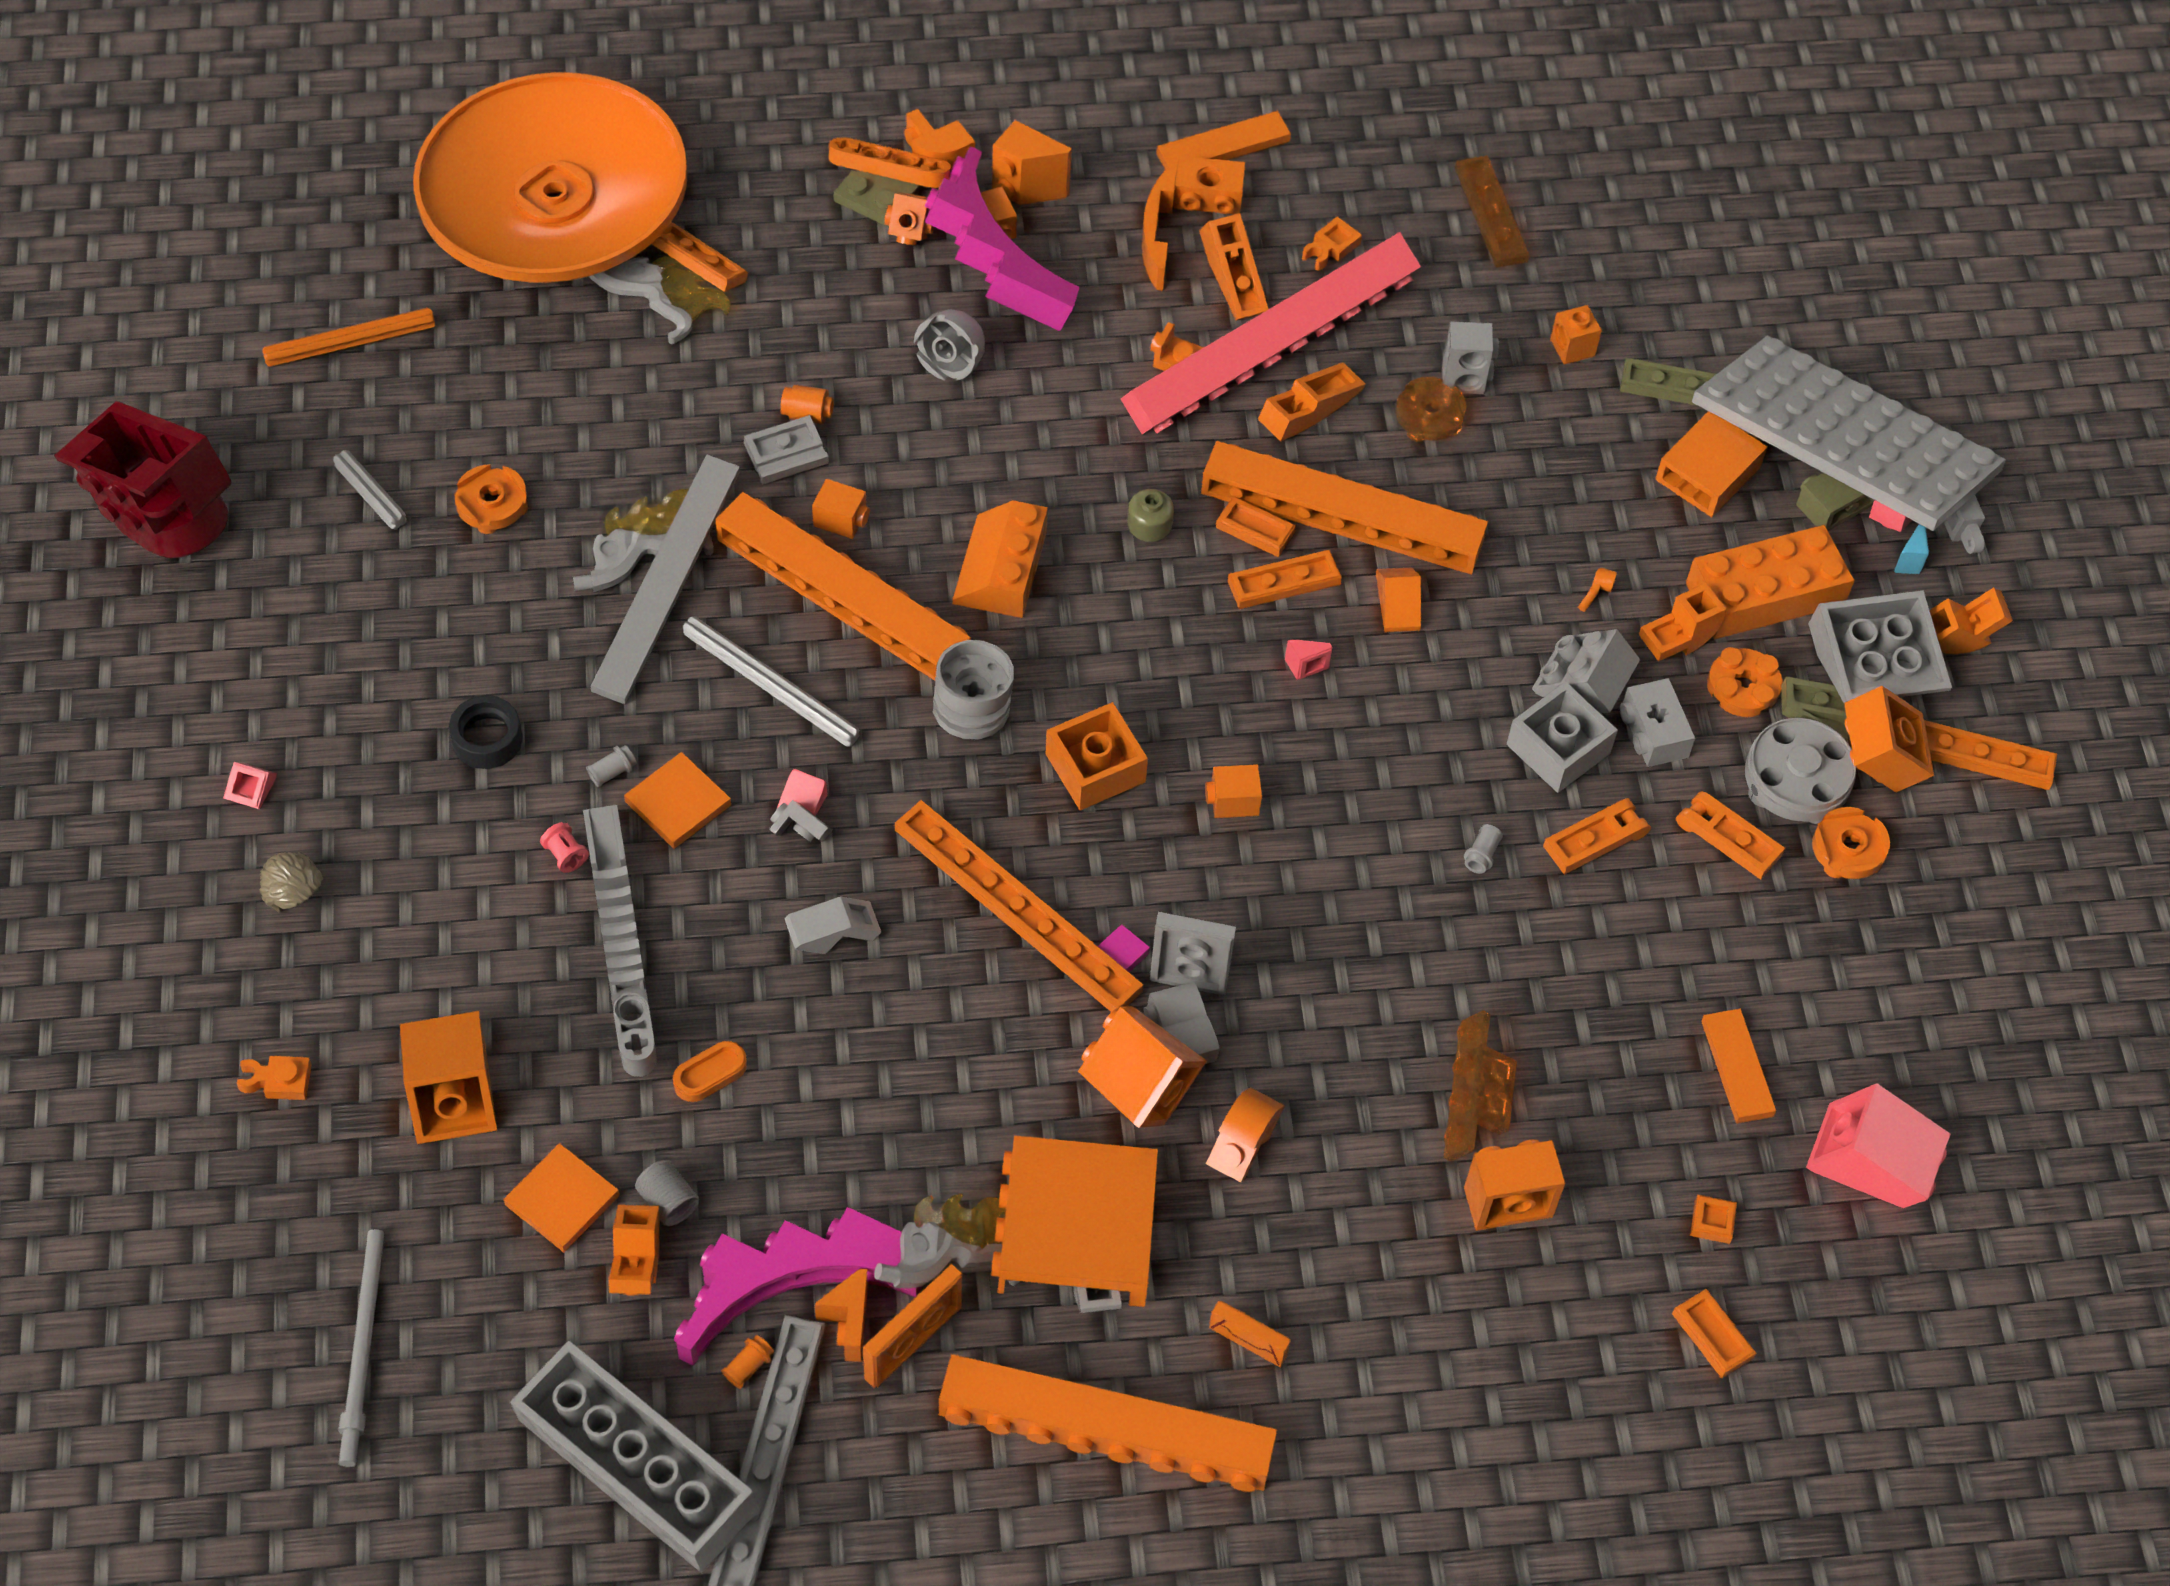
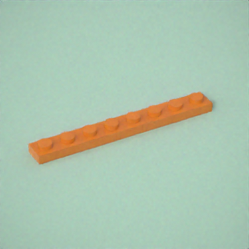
(1018, 907)

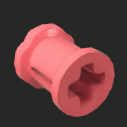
(564, 847)

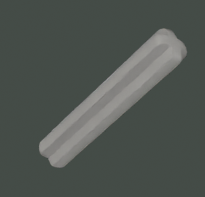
(369, 489)

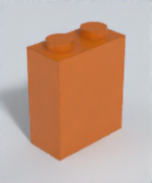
(1711, 463)

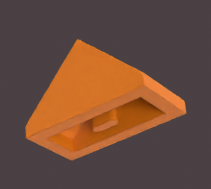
(1400, 599)

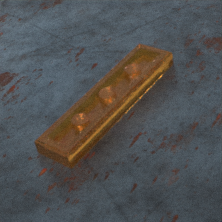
(1491, 211)

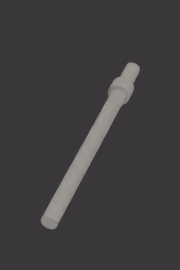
(352, 1420)

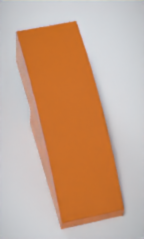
(1310, 401)

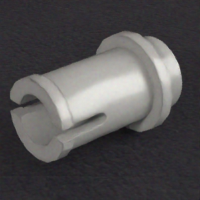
(611, 765)
(1479, 857)

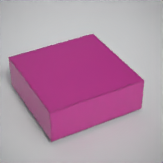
(1125, 948)

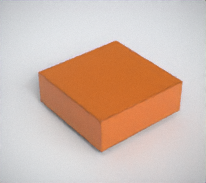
(1713, 1219)

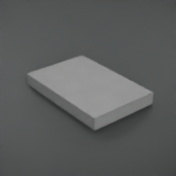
(1192, 952)

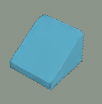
(1914, 553)

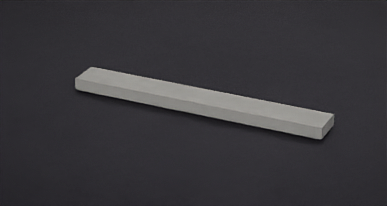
(665, 579)
(771, 1446)

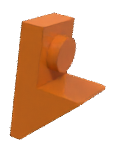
(847, 1307)

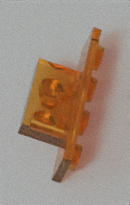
(1479, 1089)

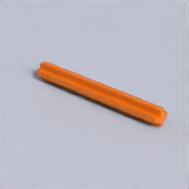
(348, 337)

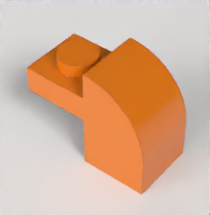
(943, 143)
(1688, 626)
(1969, 626)
(1243, 1132)
(635, 1249)

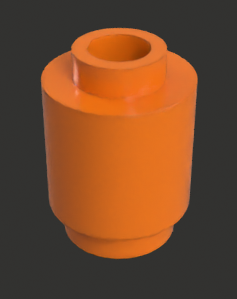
(806, 401)

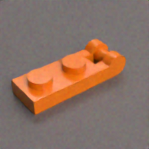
(1730, 834)
(1596, 836)

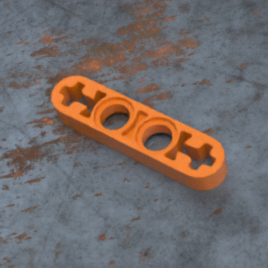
(888, 162)

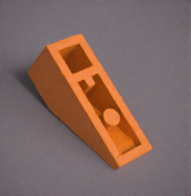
(1234, 265)

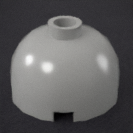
(950, 344)

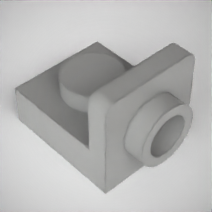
(807, 823)

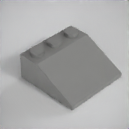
(1880, 644)

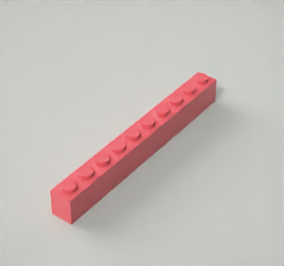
(1269, 334)

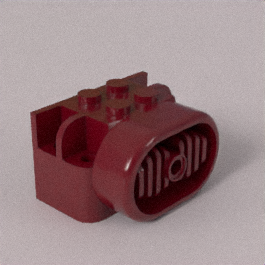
(151, 479)

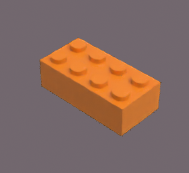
(1773, 579)

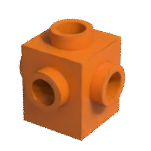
(897, 218)

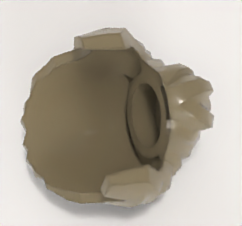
(288, 880)

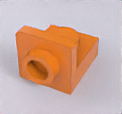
(1170, 349)

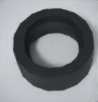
(481, 708)

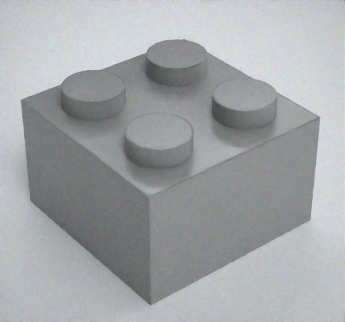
(1561, 737)

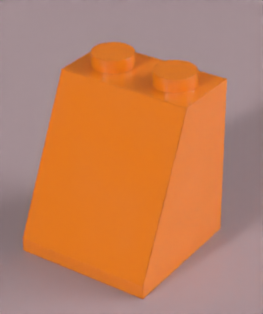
(1140, 1067)
(447, 1077)

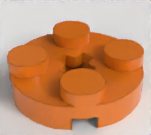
(496, 514)
(1749, 664)
(1844, 861)

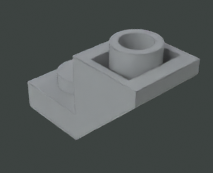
(824, 924)

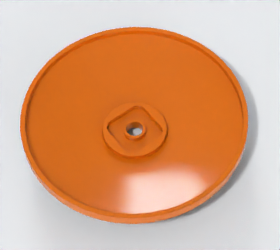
(575, 134)

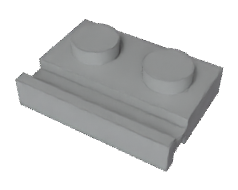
(786, 449)

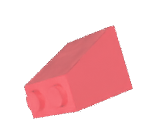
(1880, 1147)

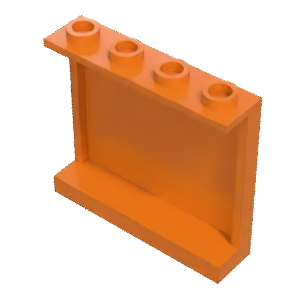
(1076, 1215)

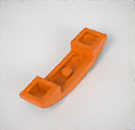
(1159, 200)

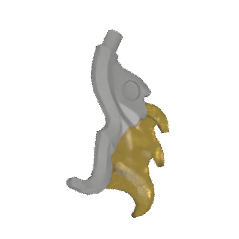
(669, 290)
(630, 539)
(943, 1237)

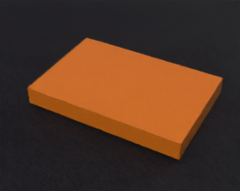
(912, 1326)

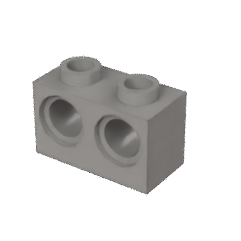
(1469, 356)

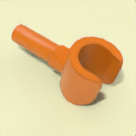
(1603, 580)

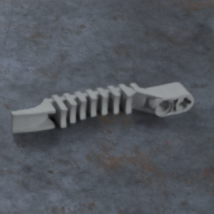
(620, 939)

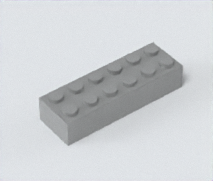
(635, 1456)

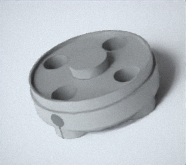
(1799, 770)

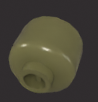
(1150, 515)

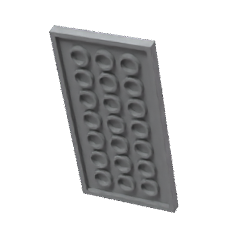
(1850, 432)

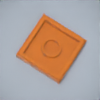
(677, 800)
(561, 1197)

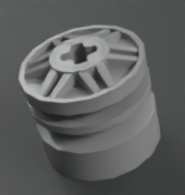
(973, 689)

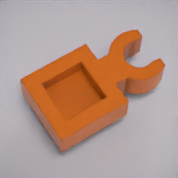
(1333, 241)
(281, 1079)

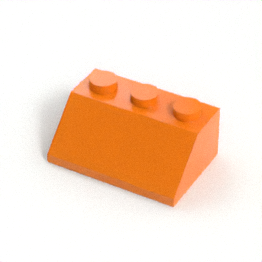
(1002, 558)

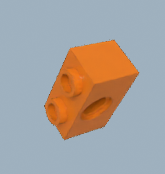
(1209, 185)

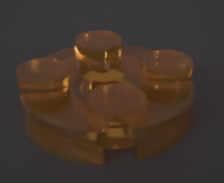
(1427, 425)

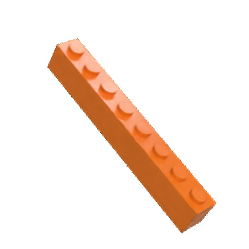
(1345, 507)
(837, 583)
(1106, 1423)

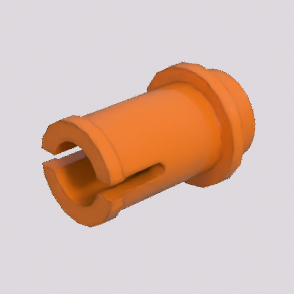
(748, 1361)

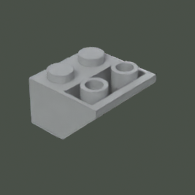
(1591, 664)

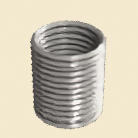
(666, 1188)

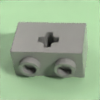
(1657, 722)

